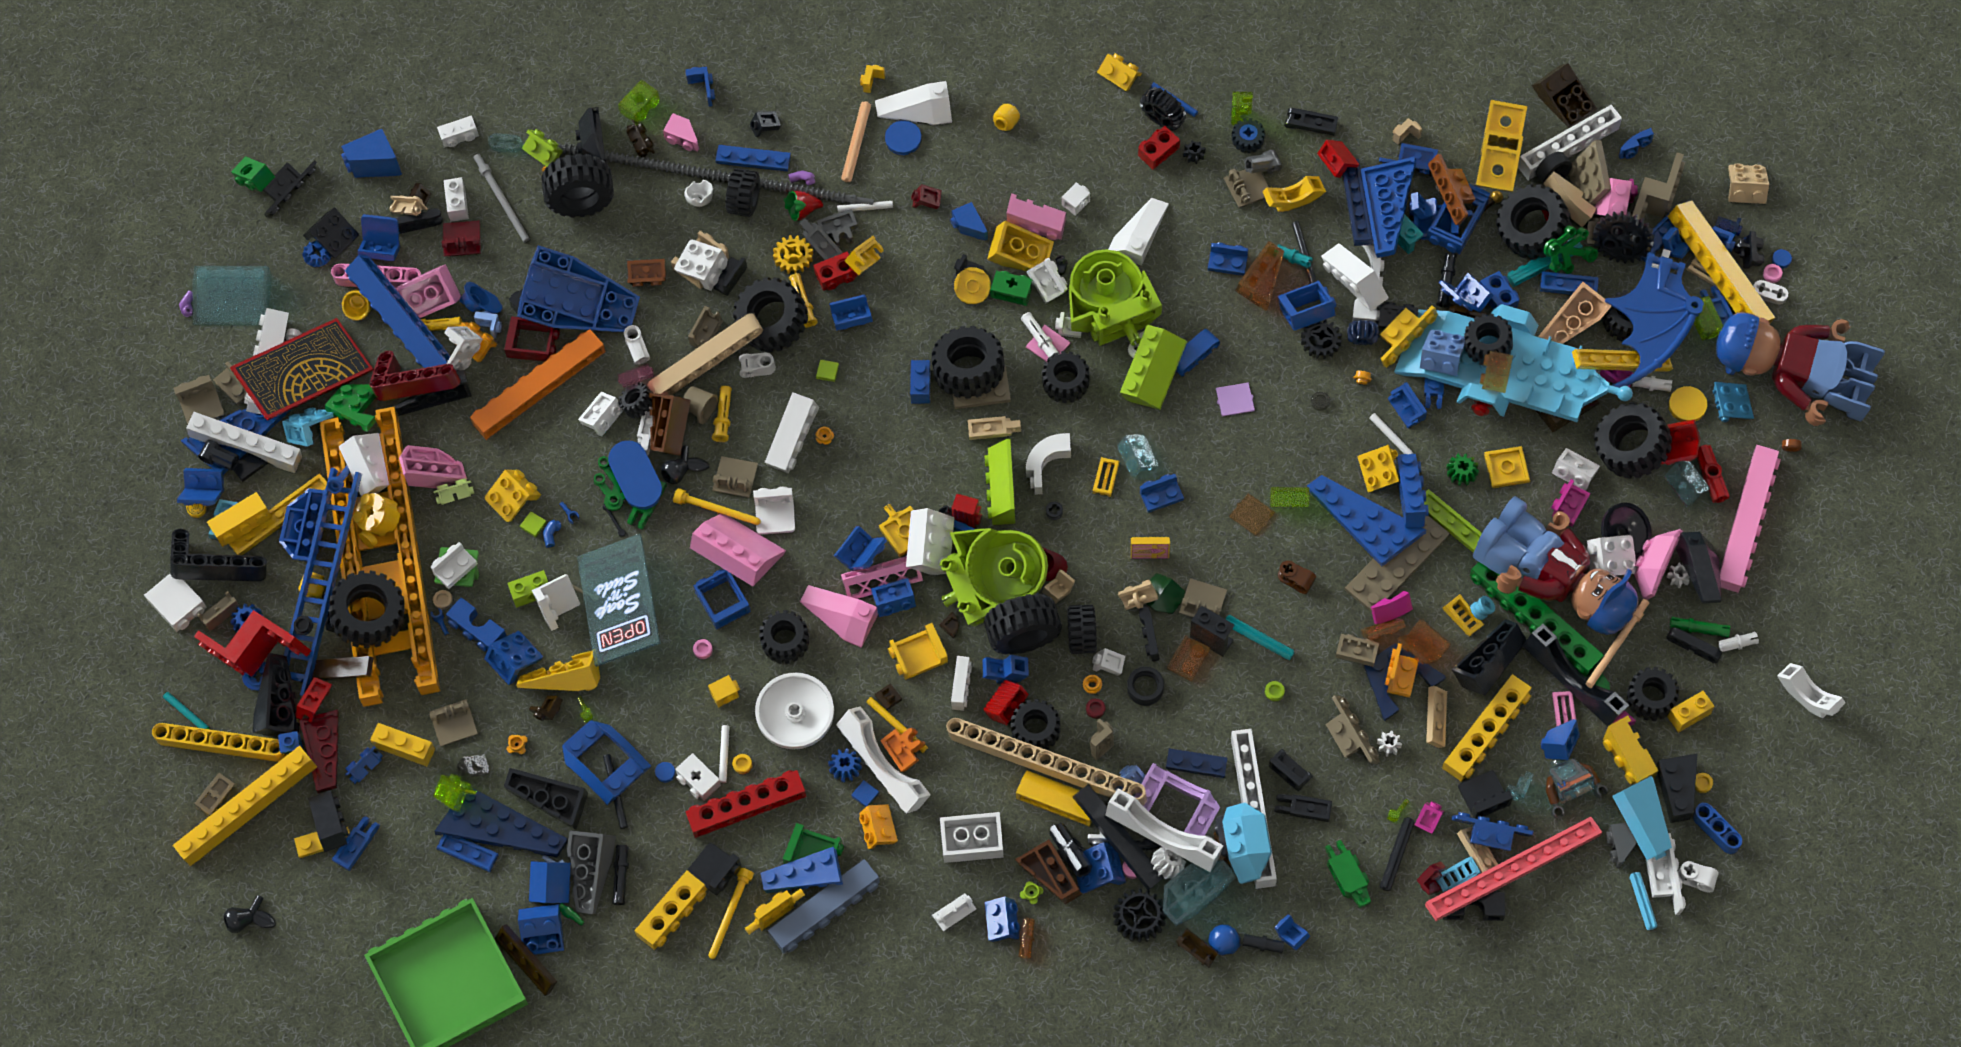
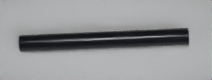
(1303, 249)
(617, 802)

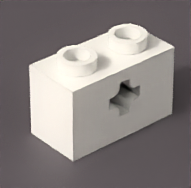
(456, 199)
(692, 768)

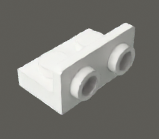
(458, 131)
(601, 413)
(1575, 467)
(453, 565)

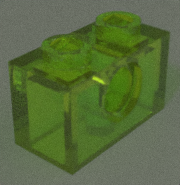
(640, 93)

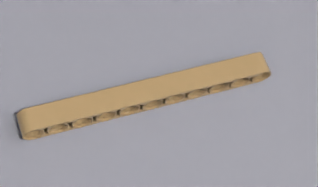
(1039, 755)

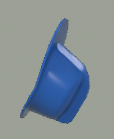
(479, 299)

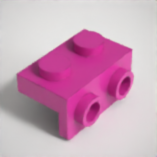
(1571, 501)

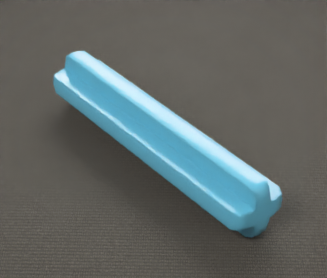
(1643, 901)

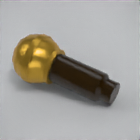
(1496, 197)

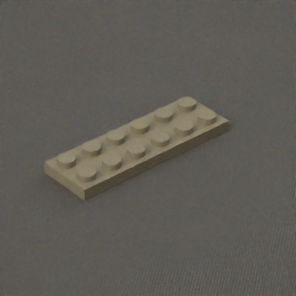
(1382, 582)

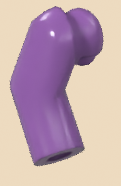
(802, 175)
(185, 304)

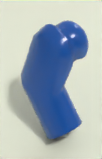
(548, 532)

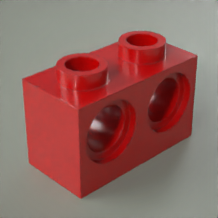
(1161, 149)
(833, 267)

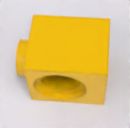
(724, 691)

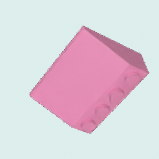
(735, 548)

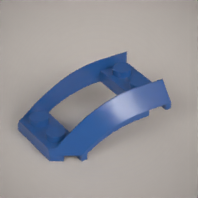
(618, 780)

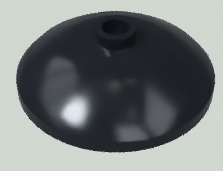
(1627, 520)

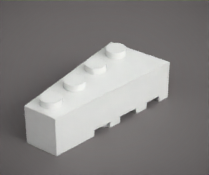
(1355, 276)
(791, 432)

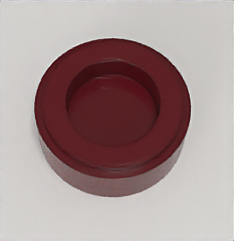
(1095, 708)

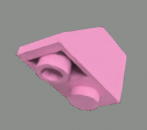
(680, 132)

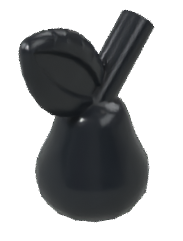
(674, 470)
(238, 918)

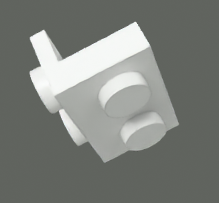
(1047, 280)

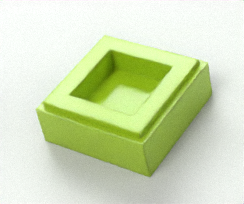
(827, 370)
(533, 524)

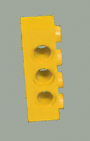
(686, 884)

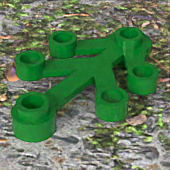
(1554, 247)
(615, 493)

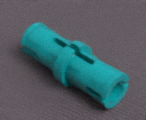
(1293, 256)

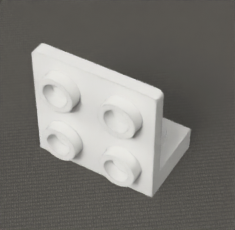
(467, 345)
(555, 599)

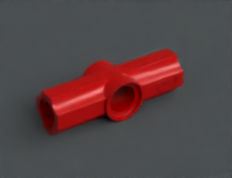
(1716, 483)

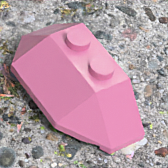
(429, 467)
(1654, 561)

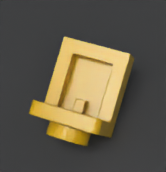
(871, 72)

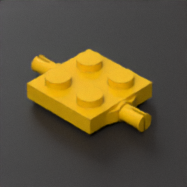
(897, 529)
(771, 912)

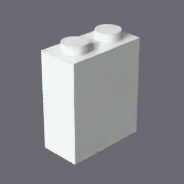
(175, 602)

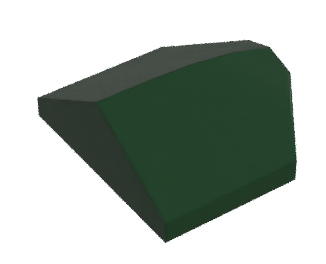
(1169, 594)

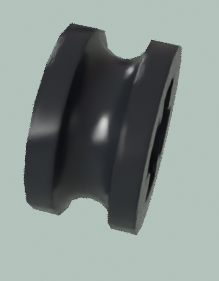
(1049, 508)

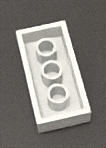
(961, 683)

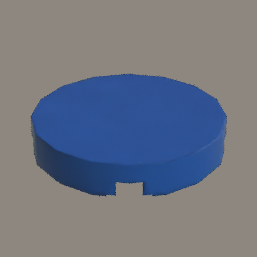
(903, 137)

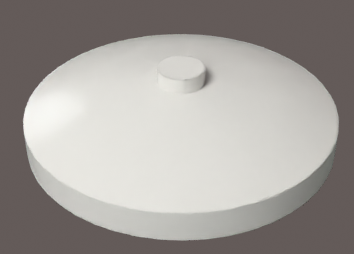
(794, 710)

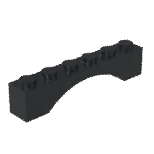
(1547, 650)

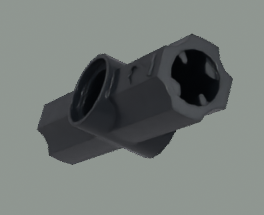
(1070, 850)

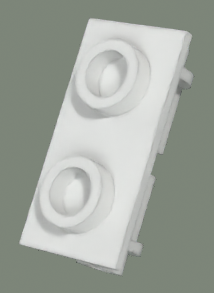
(954, 911)

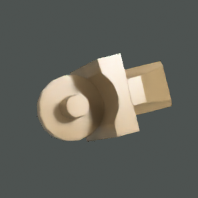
(1138, 595)

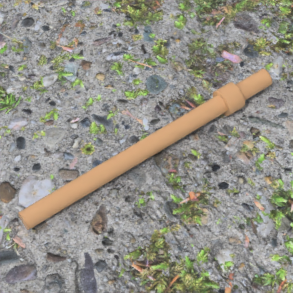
(1637, 616)

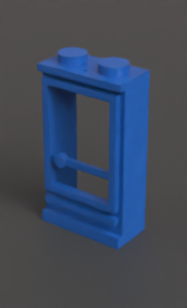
(1449, 241)

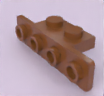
(1453, 188)

